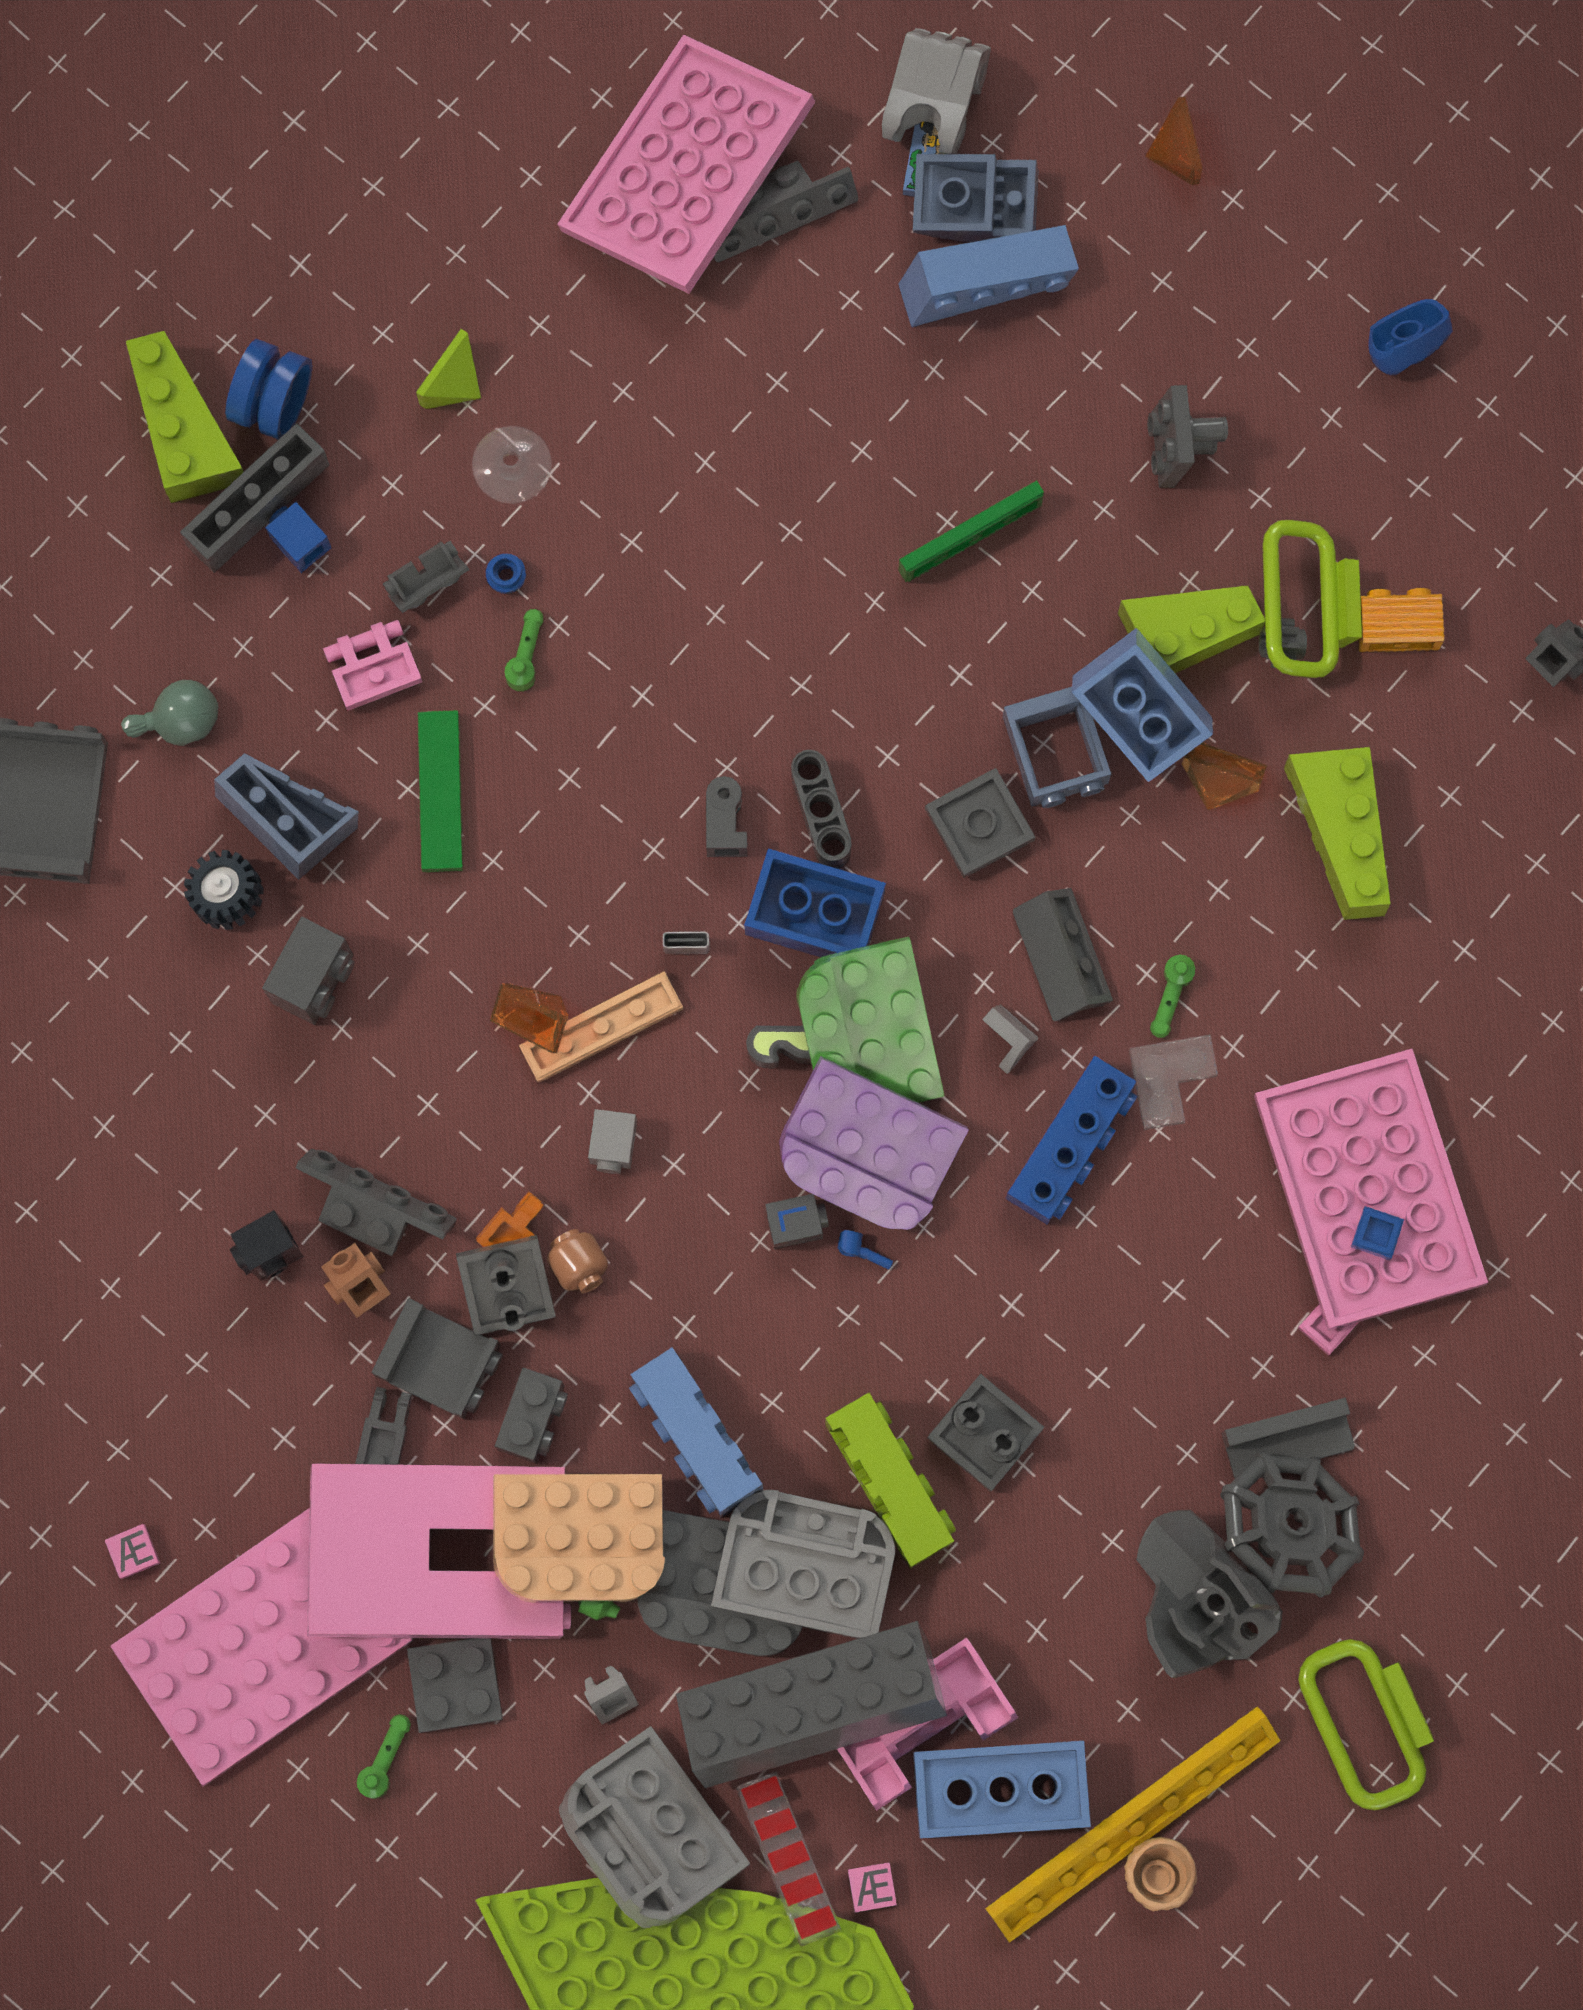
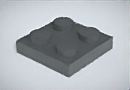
(979, 823)
(454, 1684)

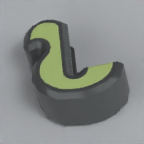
(767, 1042)

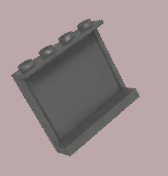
(49, 800)

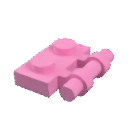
(375, 675)

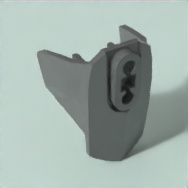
(1187, 1616)

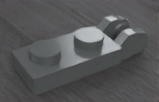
(382, 1440)

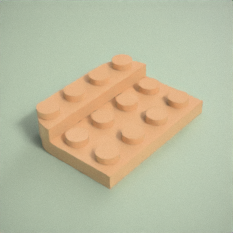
(578, 1535)

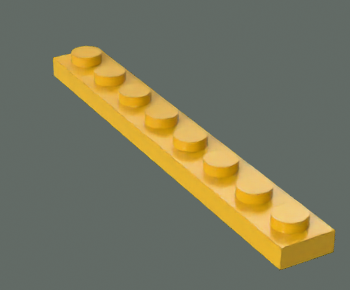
(1133, 1824)

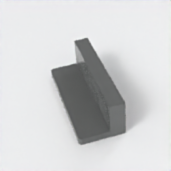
(1062, 953)
(1298, 1434)

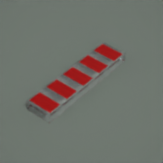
(788, 1859)

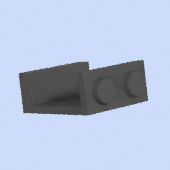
(437, 1360)

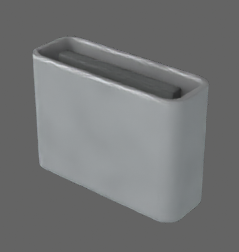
(686, 942)

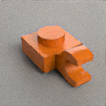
(508, 1226)

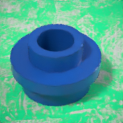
(502, 562)

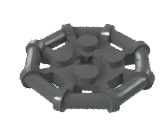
(1275, 1536)

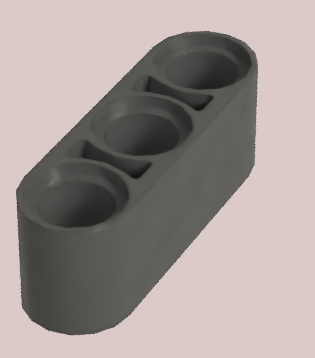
(821, 790)

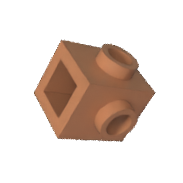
(355, 1279)

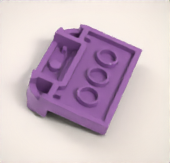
(867, 1147)

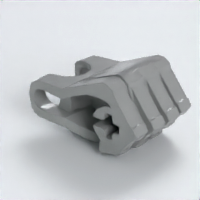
(935, 86)

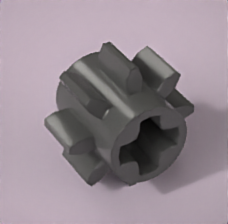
(1293, 640)

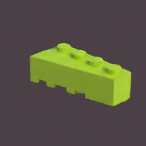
(183, 432)
(1343, 816)
(889, 1479)

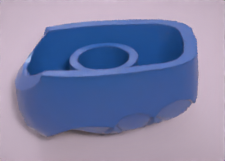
(1409, 335)

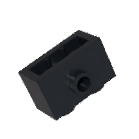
(265, 1247)

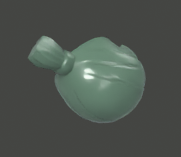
(180, 714)

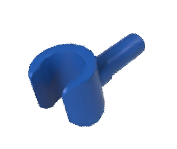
(850, 1245)

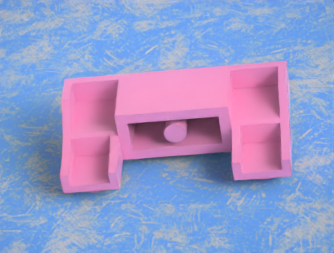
(965, 1690)

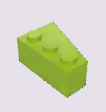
(1194, 624)

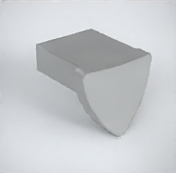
(1013, 1032)

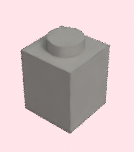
(612, 1141)

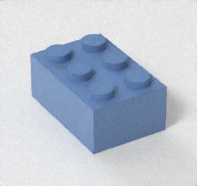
(1142, 705)

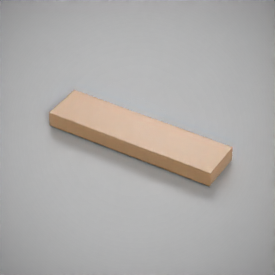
(605, 1026)

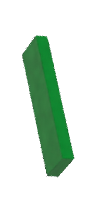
(971, 531)
(440, 791)

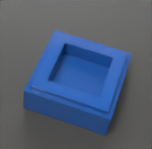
(1377, 1233)

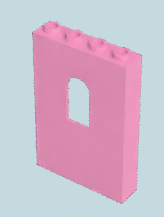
(373, 1556)

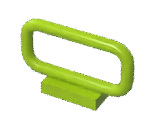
(1338, 599)
(1399, 1707)

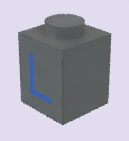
(796, 1221)

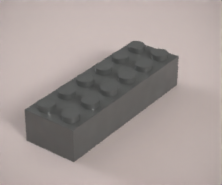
(810, 1704)

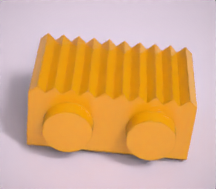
(1401, 621)

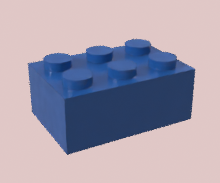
(813, 906)

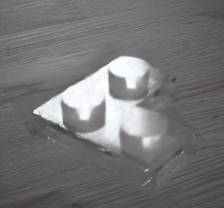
(1161, 1068)

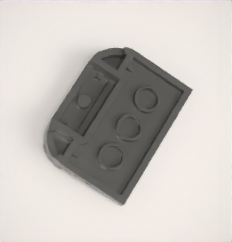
(683, 1595)

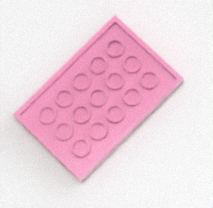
(686, 163)
(1375, 1144)
(236, 1659)

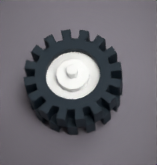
(223, 889)

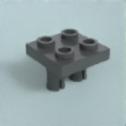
(1180, 436)
(505, 1285)
(985, 1432)

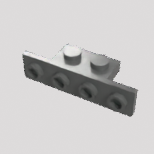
(785, 203)
(369, 1207)

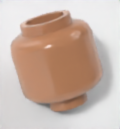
(577, 1261)

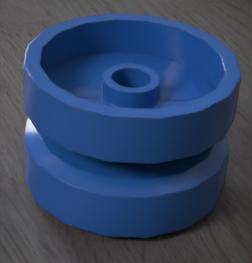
(268, 389)

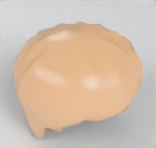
(1160, 1874)

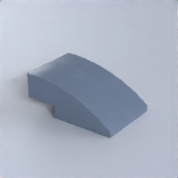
(974, 196)

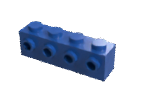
(1071, 1140)

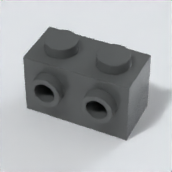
(530, 1415)

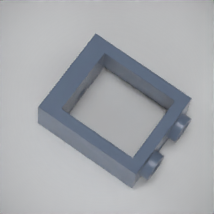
(1046, 708)

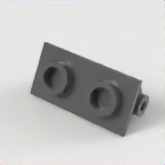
(441, 569)

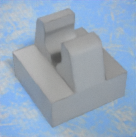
(610, 1696)

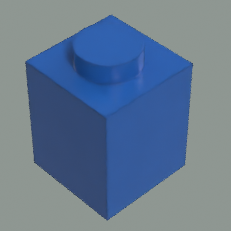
(297, 536)

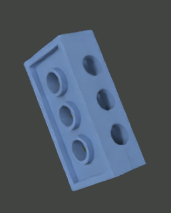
(1017, 1763)

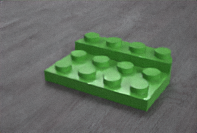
(871, 1017)

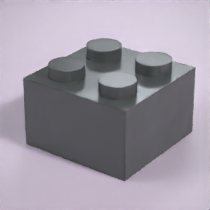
(309, 971)

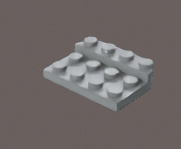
(806, 1564)
(649, 1832)

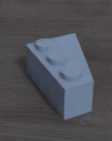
(283, 815)

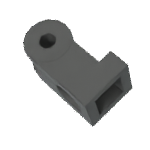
(722, 805)

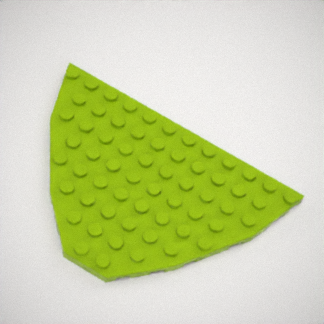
(725, 1953)

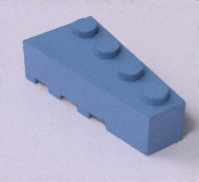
(986, 273)
(696, 1433)

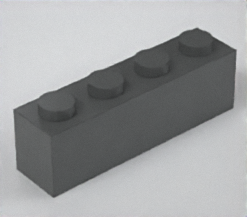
(254, 498)

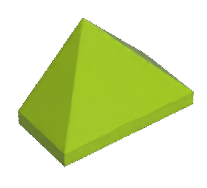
(452, 377)

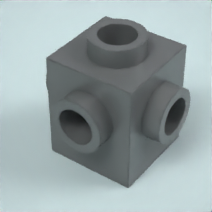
(1558, 652)

